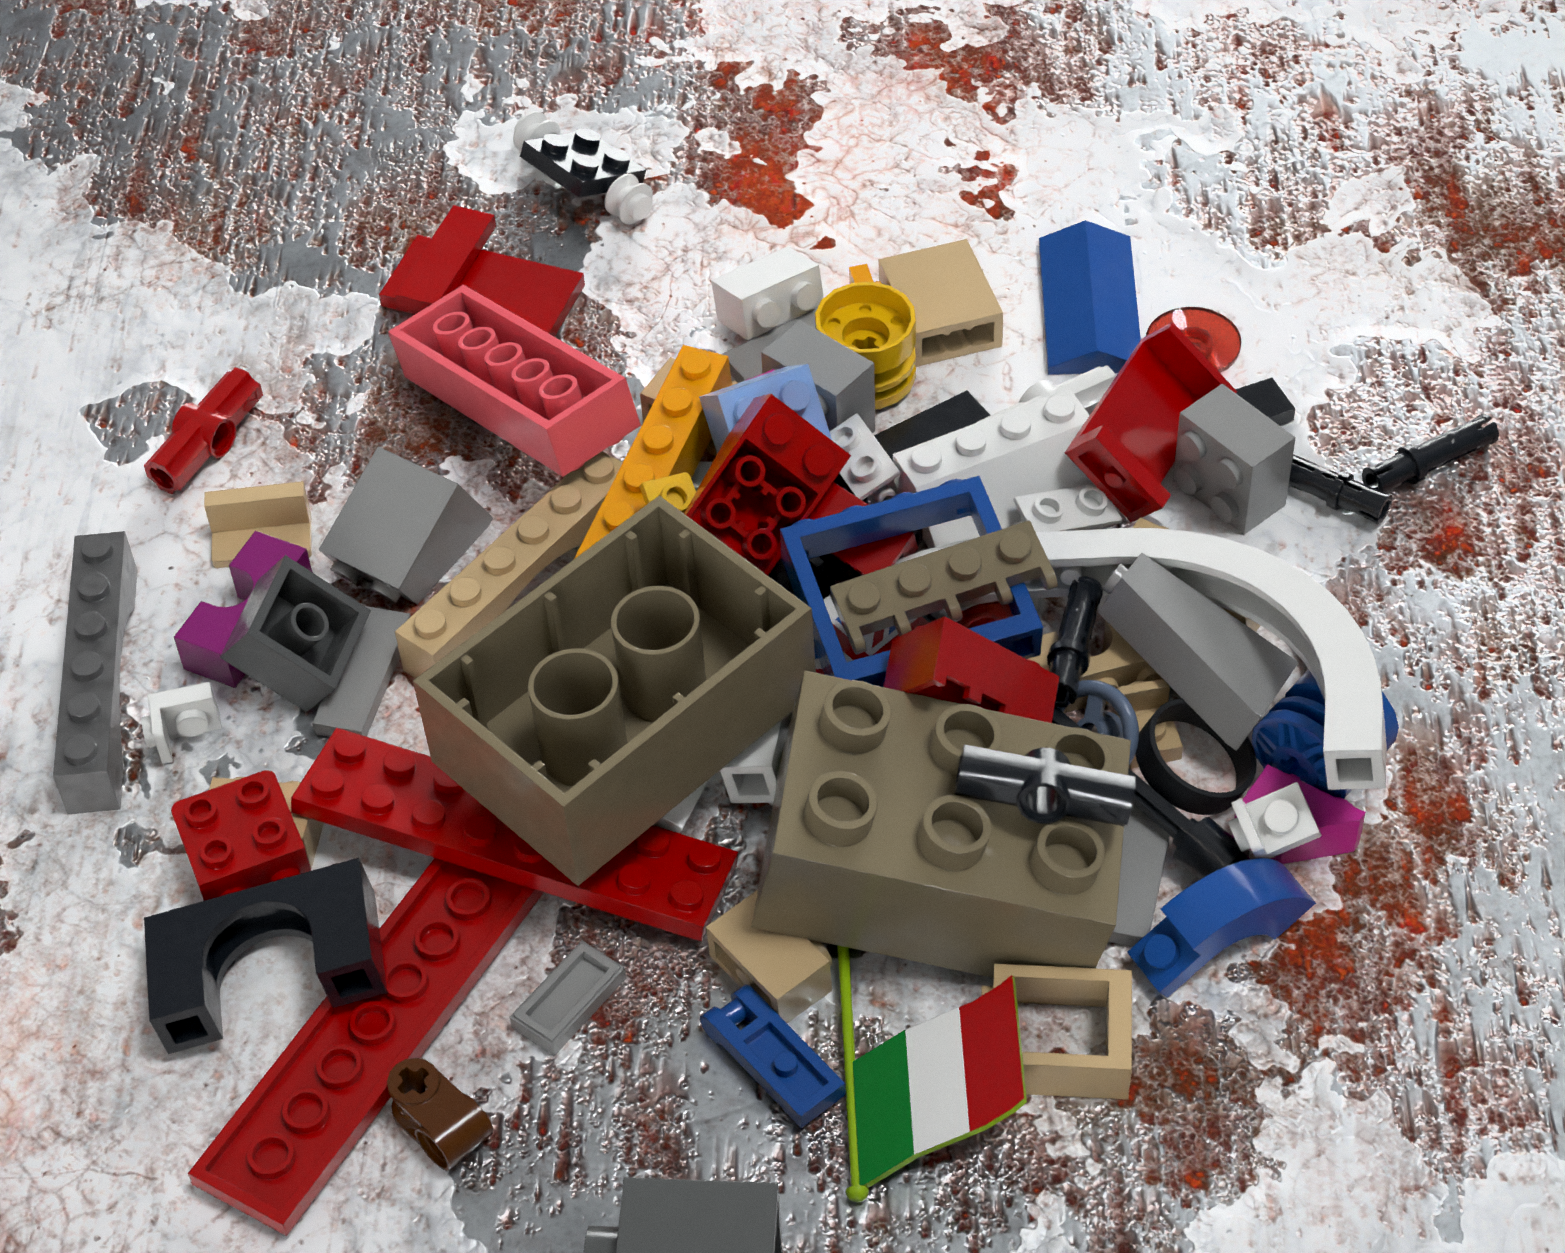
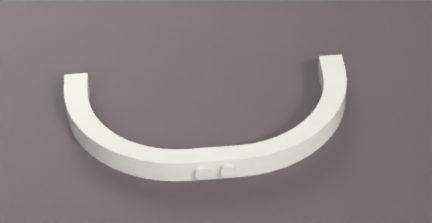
(1231, 577)

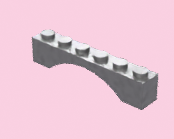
(88, 727)

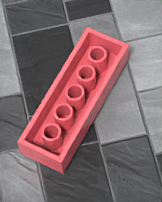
(515, 379)

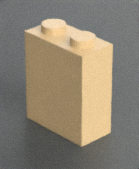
(950, 300)

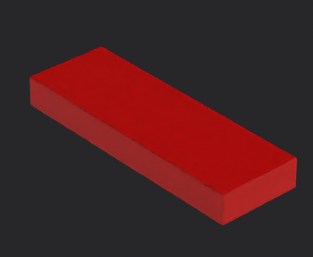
(446, 258)

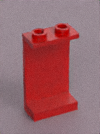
(1135, 425)

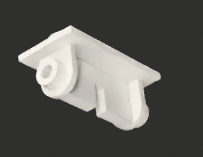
(869, 468)
(1067, 509)

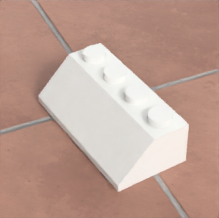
(1010, 452)

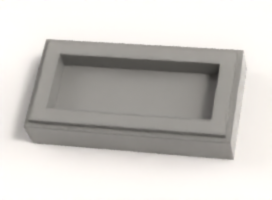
(567, 998)

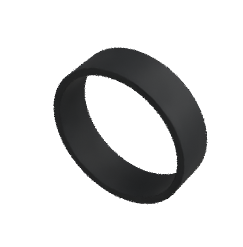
(1170, 785)

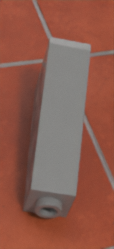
(1196, 647)

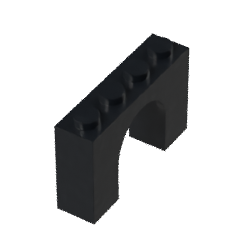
(198, 942)

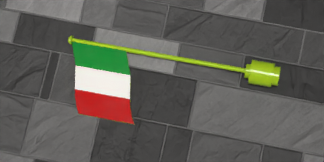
(929, 1082)

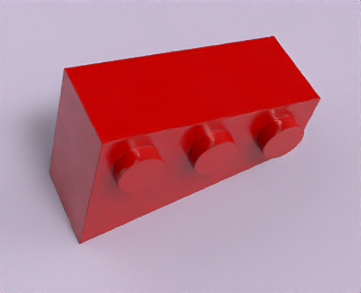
(966, 668)

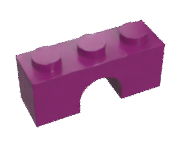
(210, 626)

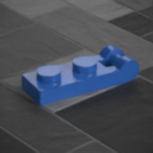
(774, 1055)

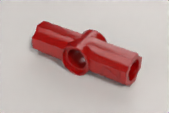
(203, 430)

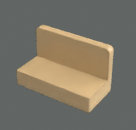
(269, 509)

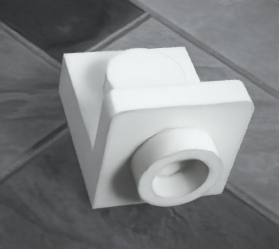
(179, 714)
(1274, 822)

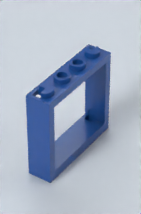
(887, 519)

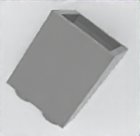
(402, 528)

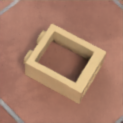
(1077, 1073)

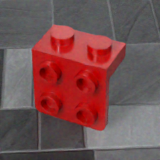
(240, 835)

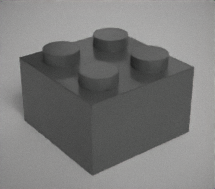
(295, 634)

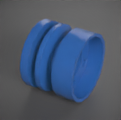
(1294, 734)

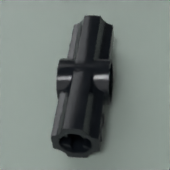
(1045, 785)

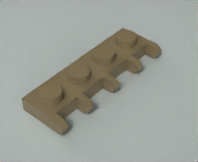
(941, 582)

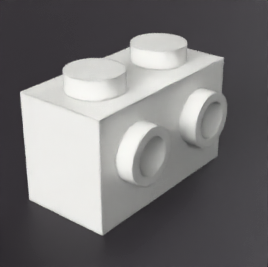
(767, 292)

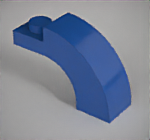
(1215, 913)

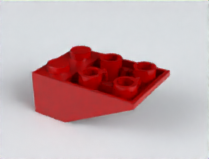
(765, 480)

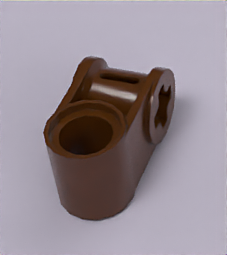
(436, 1112)

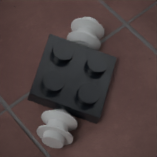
(585, 165)

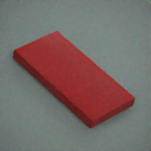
(524, 287)

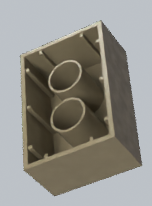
(617, 687)
(894, 864)

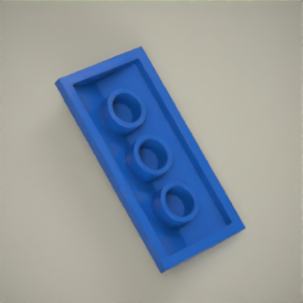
(1088, 298)

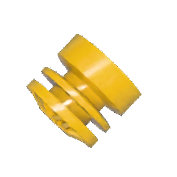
(878, 326)

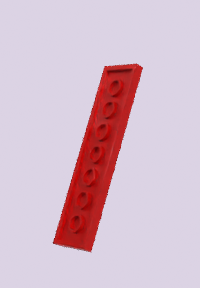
(416, 806)
(337, 1066)

